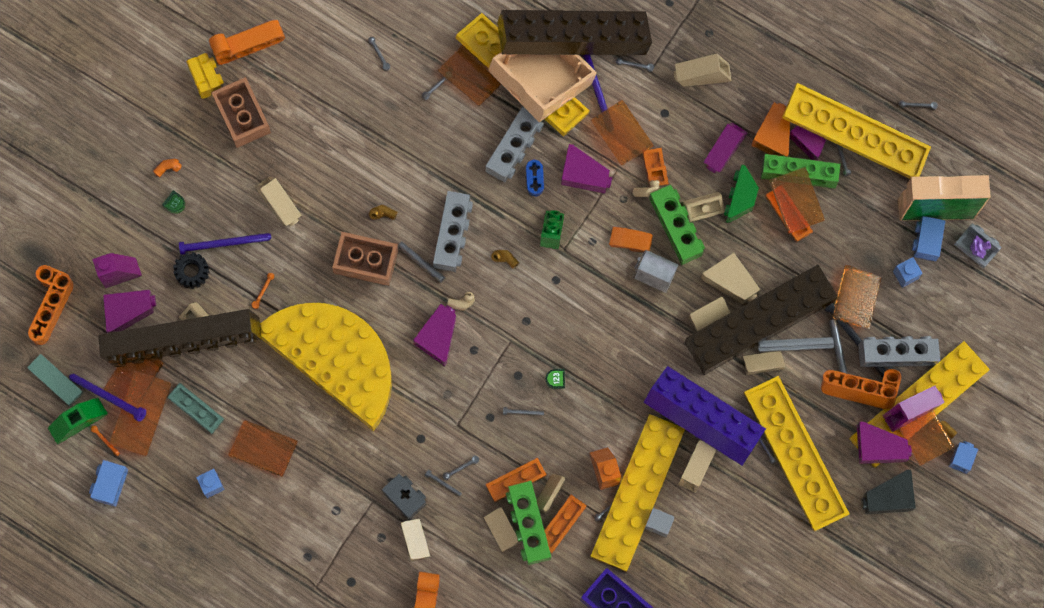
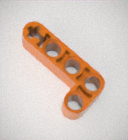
(246, 42)
(46, 307)
(861, 389)
(427, 590)

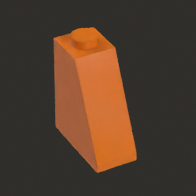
(774, 133)
(605, 468)

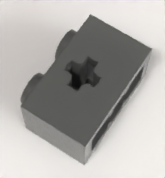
(394, 491)

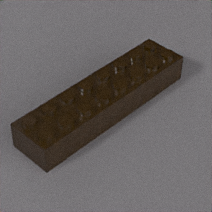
(574, 32)
(761, 319)
(180, 337)

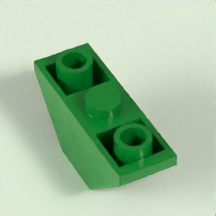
(742, 196)
(552, 229)
(77, 419)

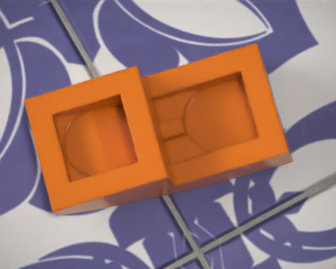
(655, 166)
(630, 239)

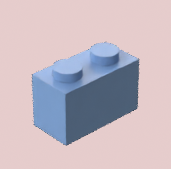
(929, 238)
(108, 483)

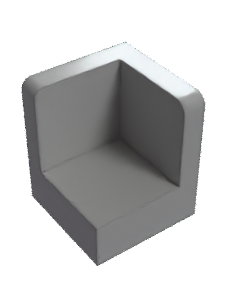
(659, 522)

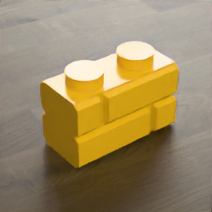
(204, 74)

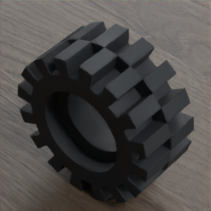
(191, 259)

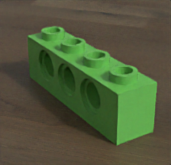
(820, 173)
(684, 252)
(525, 492)

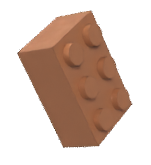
(241, 112)
(365, 258)

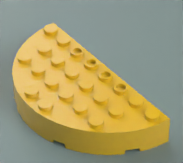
(336, 354)

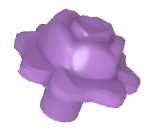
(979, 247)

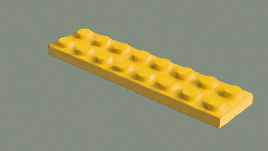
(483, 41)
(856, 132)
(950, 376)
(796, 453)
(637, 493)

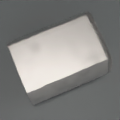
(655, 271)

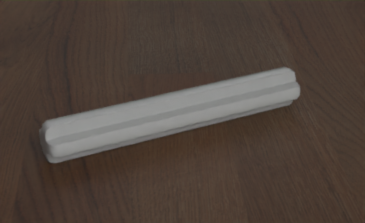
(796, 344)

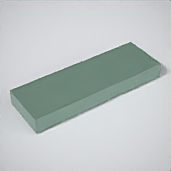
(55, 380)
(195, 408)

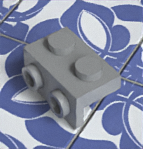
(966, 239)

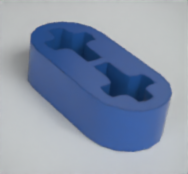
(539, 177)

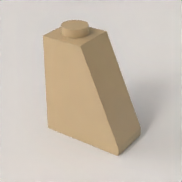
(703, 71)
(278, 201)
(732, 279)
(697, 466)

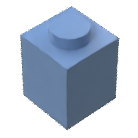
(907, 272)
(963, 457)
(210, 483)

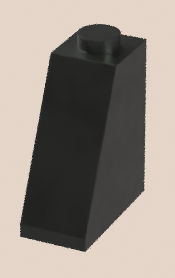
(891, 496)

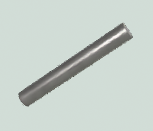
(421, 262)
(837, 346)

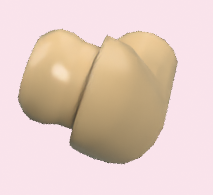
(645, 191)
(462, 304)

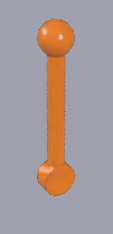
(255, 304)
(94, 429)

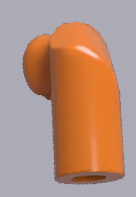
(167, 164)

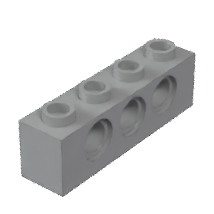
(495, 165)
(454, 202)
(871, 358)

